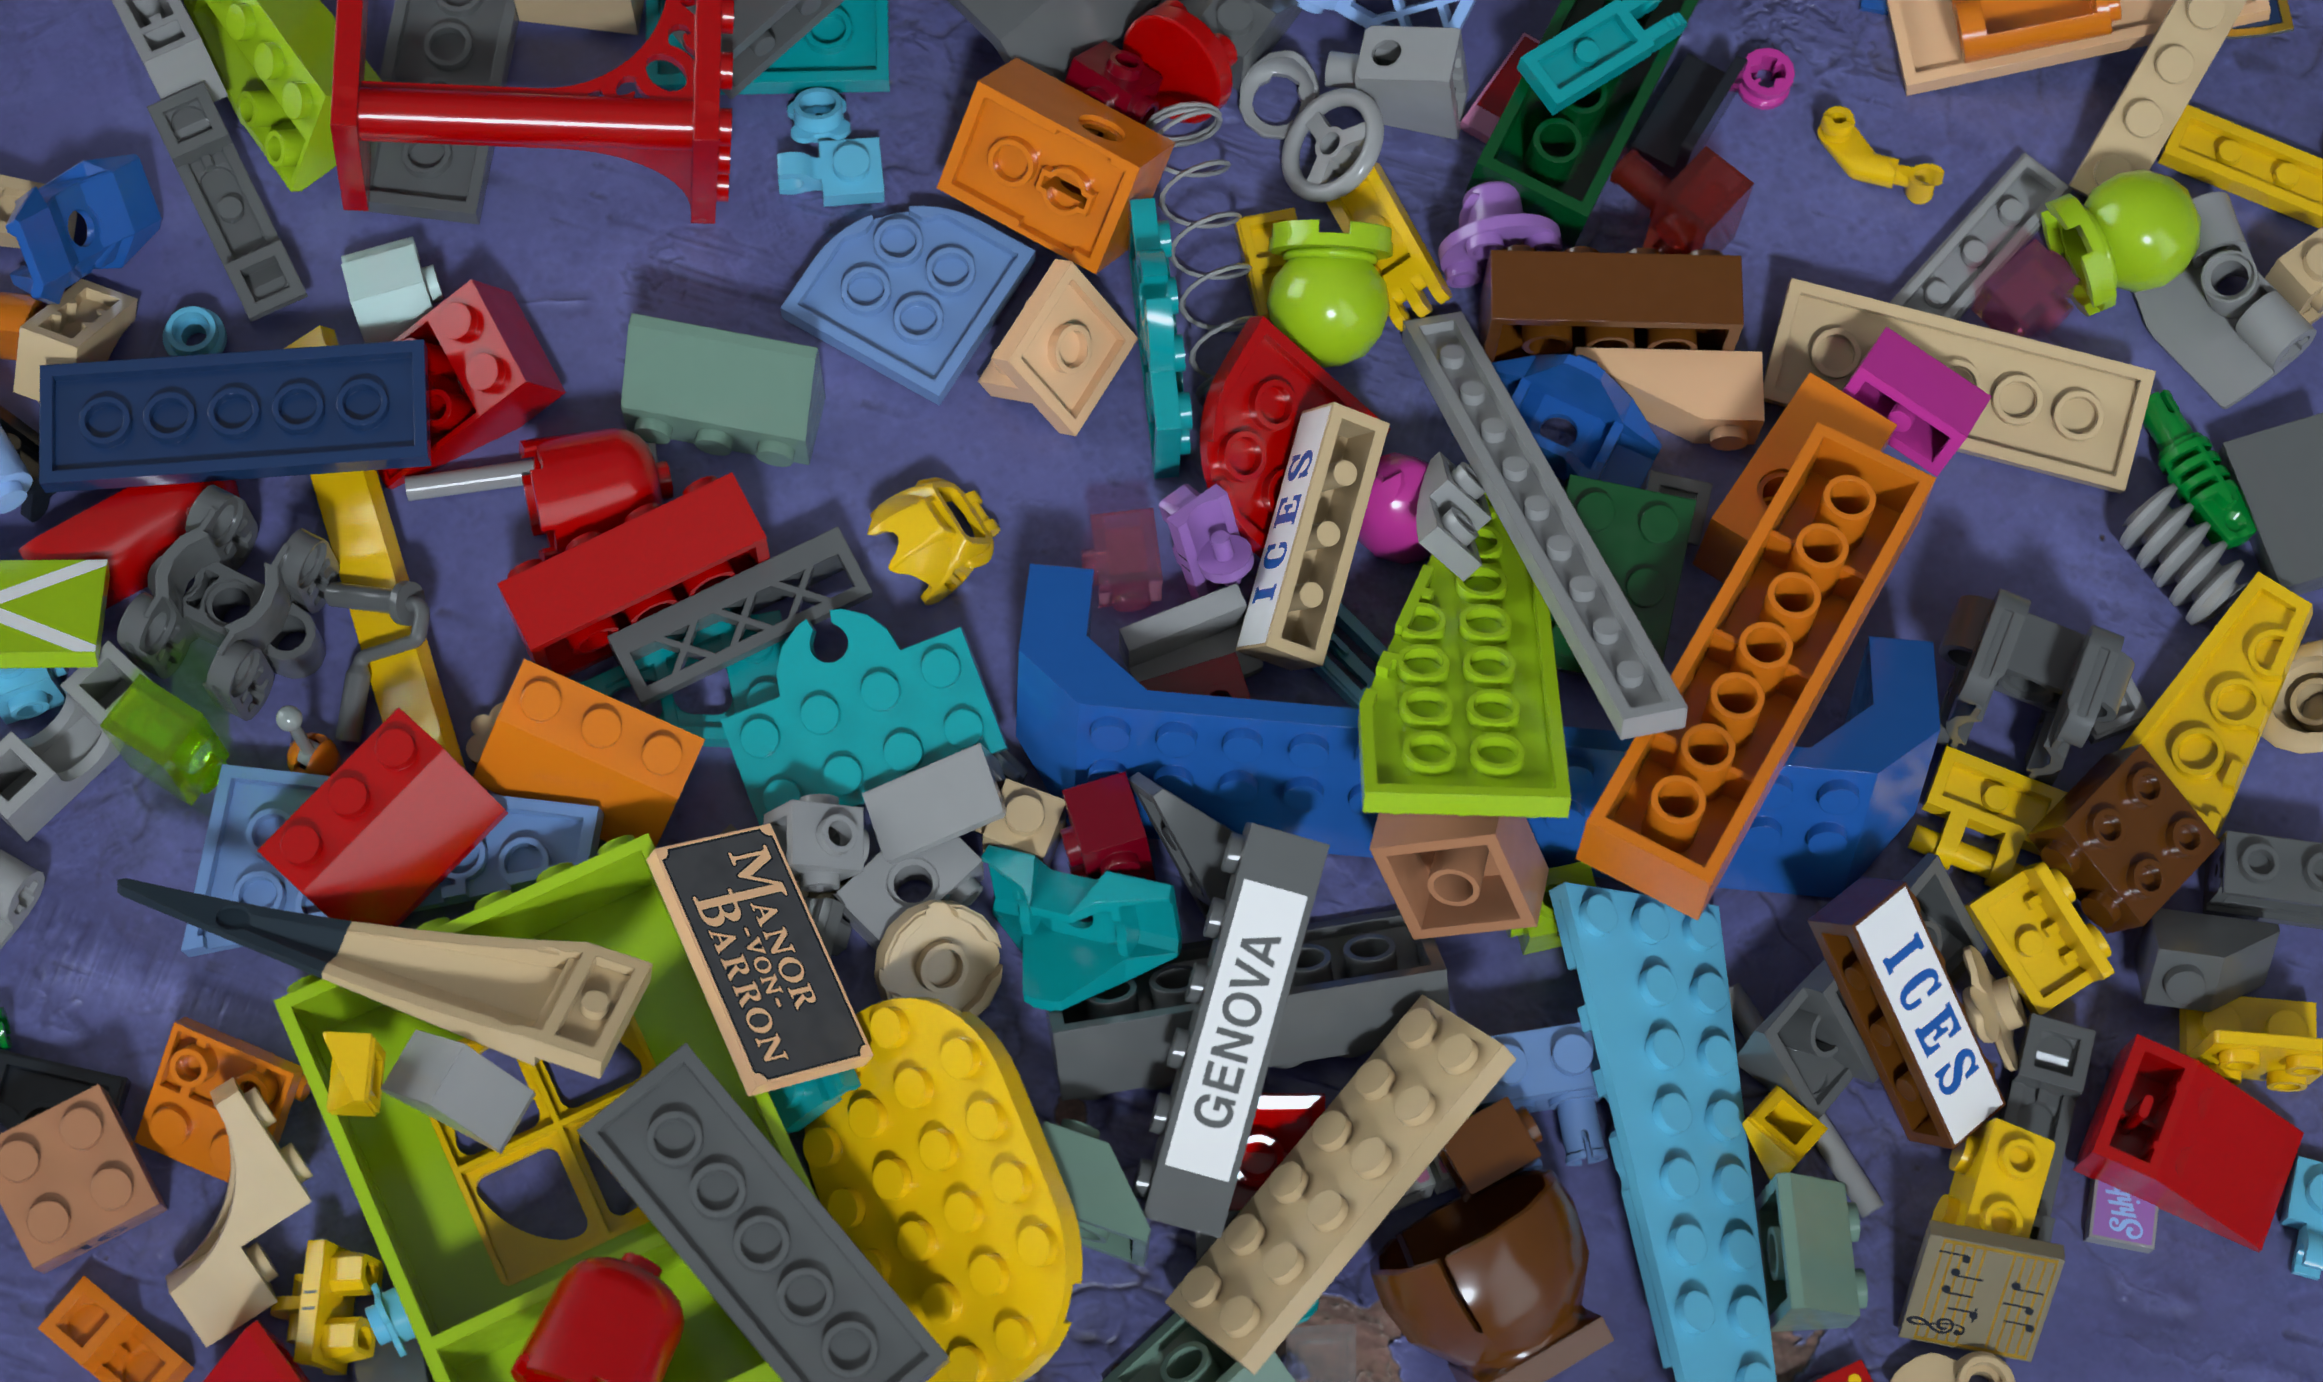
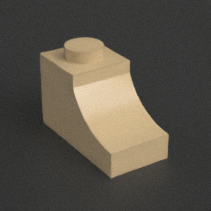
(74, 331)

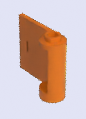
(2014, 26)

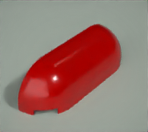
(125, 529)

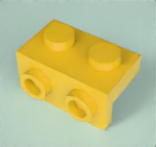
(2040, 936)
(1997, 1179)

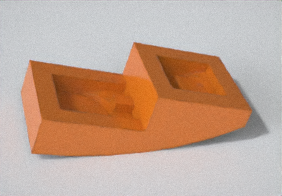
(110, 1339)

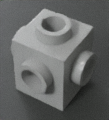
(820, 840)

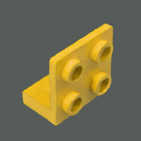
(2256, 1041)

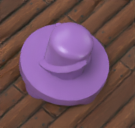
(1491, 221)

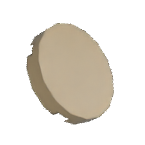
(940, 954)

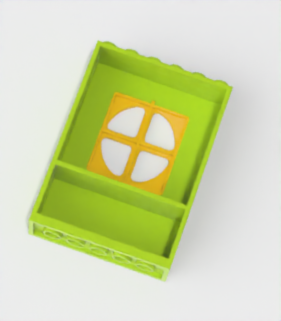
(458, 1266)

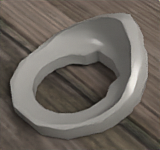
(1279, 64)

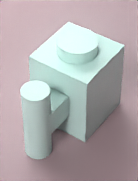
(389, 289)

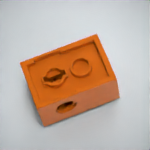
(1053, 163)
(1758, 483)

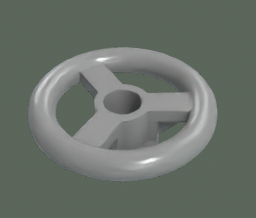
(1339, 152)

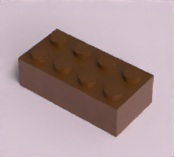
(1608, 300)

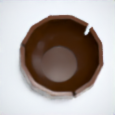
(1495, 1283)

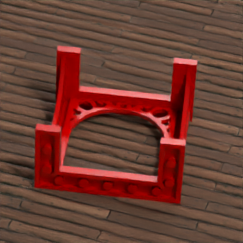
(667, 131)

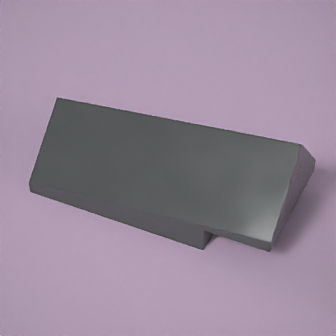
(1811, 1039)

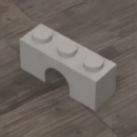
(62, 759)

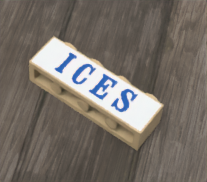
(1312, 537)

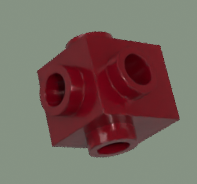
(1116, 80)

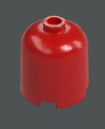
(589, 483)
(604, 1325)

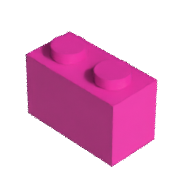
(1921, 396)

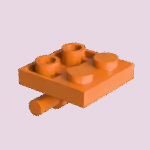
(180, 1109)

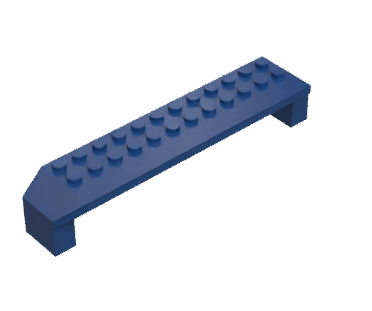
(1301, 762)

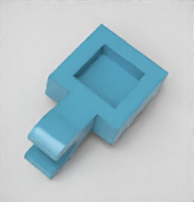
(845, 172)
(2304, 1211)

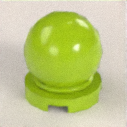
(2126, 236)
(1329, 289)

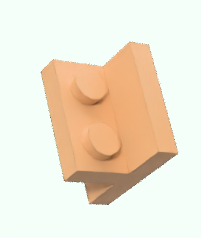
(1060, 350)

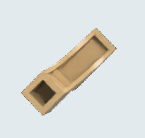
(224, 1279)

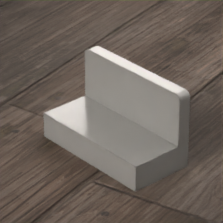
(1187, 636)
(936, 803)

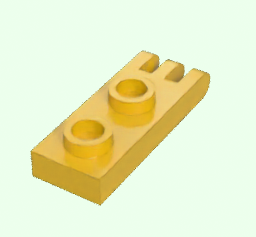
(1411, 264)

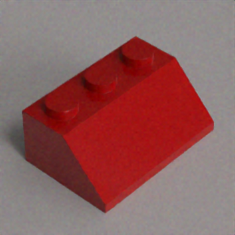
(384, 827)

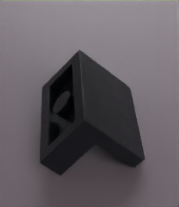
(1688, 113)

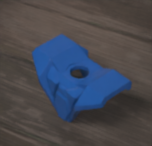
(118, 216)
(1611, 432)

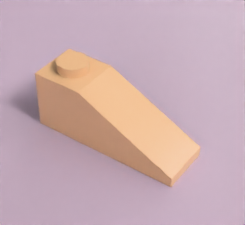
(1692, 392)

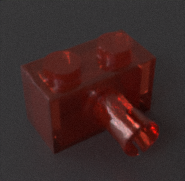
(1694, 209)

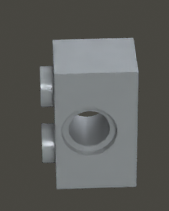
(872, 897)

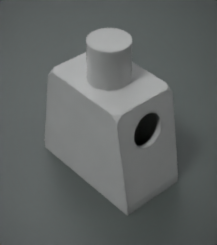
(1411, 75)

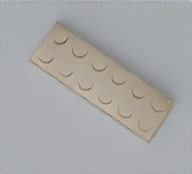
(2047, 406)
(1339, 1182)

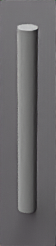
(473, 479)
(1830, 1144)

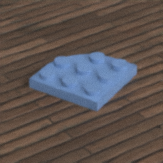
(910, 293)

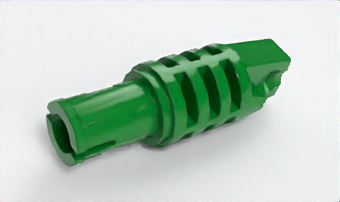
(2197, 473)

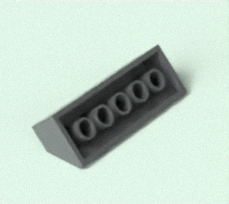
(1343, 1001)

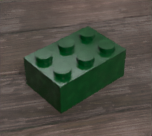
(1643, 545)

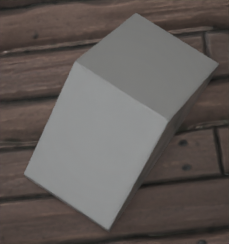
(459, 1089)

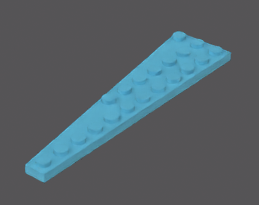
(1676, 1104)

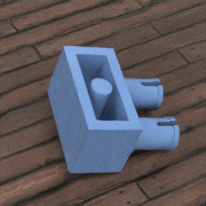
(1556, 1074)

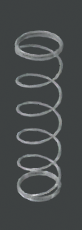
(1192, 109)

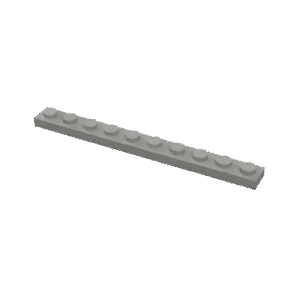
(1545, 528)

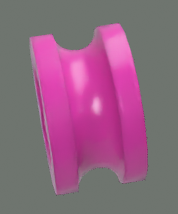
(1779, 66)

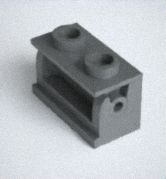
(2265, 880)

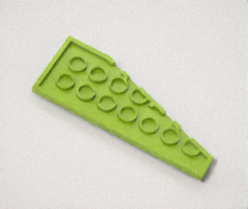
(1467, 697)

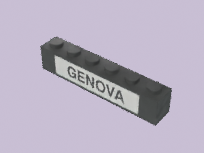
(1231, 1029)

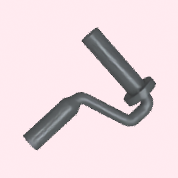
(407, 608)

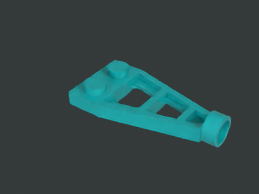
(750, 680)

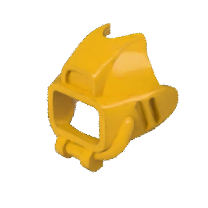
(930, 537)

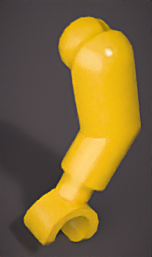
(1862, 164)

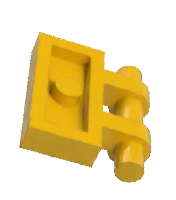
(1986, 800)

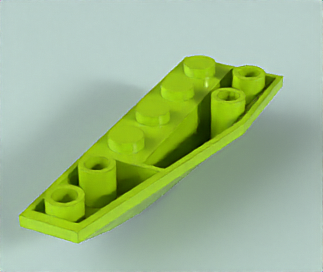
(277, 77)

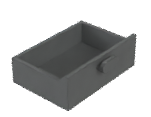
(2283, 491)

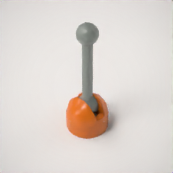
(309, 748)

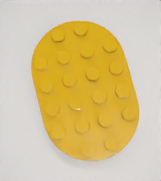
(952, 1189)

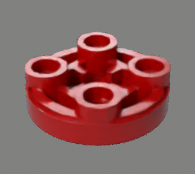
(1186, 54)

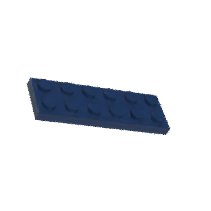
(234, 416)

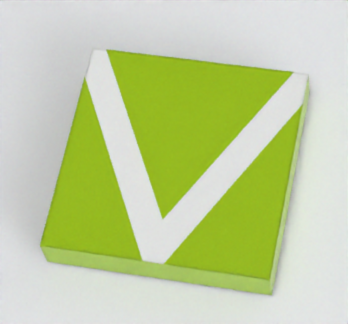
(52, 612)

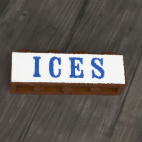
(1907, 1011)

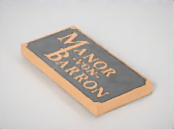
(759, 959)

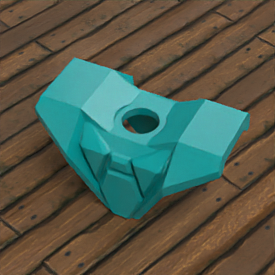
(1072, 959)

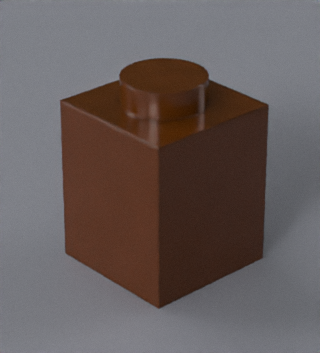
(1491, 1148)

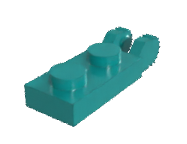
(1595, 51)

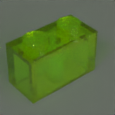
(166, 740)

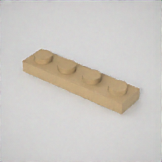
(2157, 90)

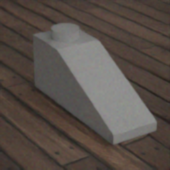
(169, 46)

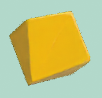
(355, 1073)
(1782, 1132)

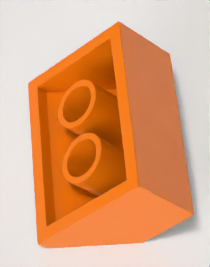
(587, 749)

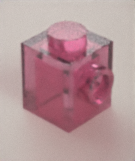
(2028, 293)
(1124, 559)

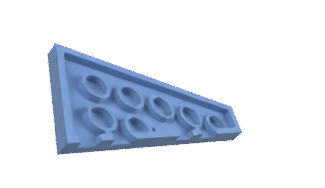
(258, 801)

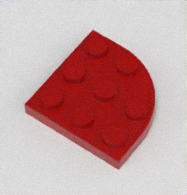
(1254, 420)

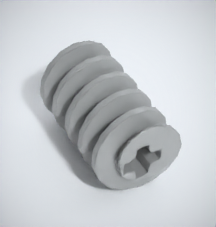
(2182, 557)

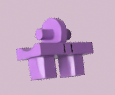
(1206, 539)

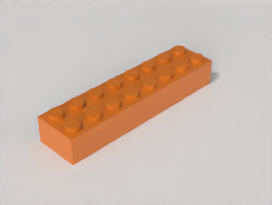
(1757, 670)

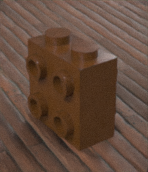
(2124, 839)

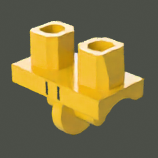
(324, 1307)

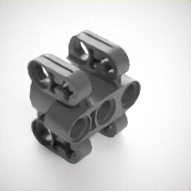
(216, 544)
(2034, 661)

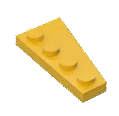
(2223, 697)

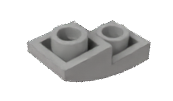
(1451, 514)

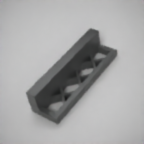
(733, 603)

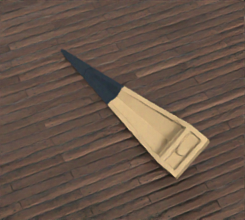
(506, 993)

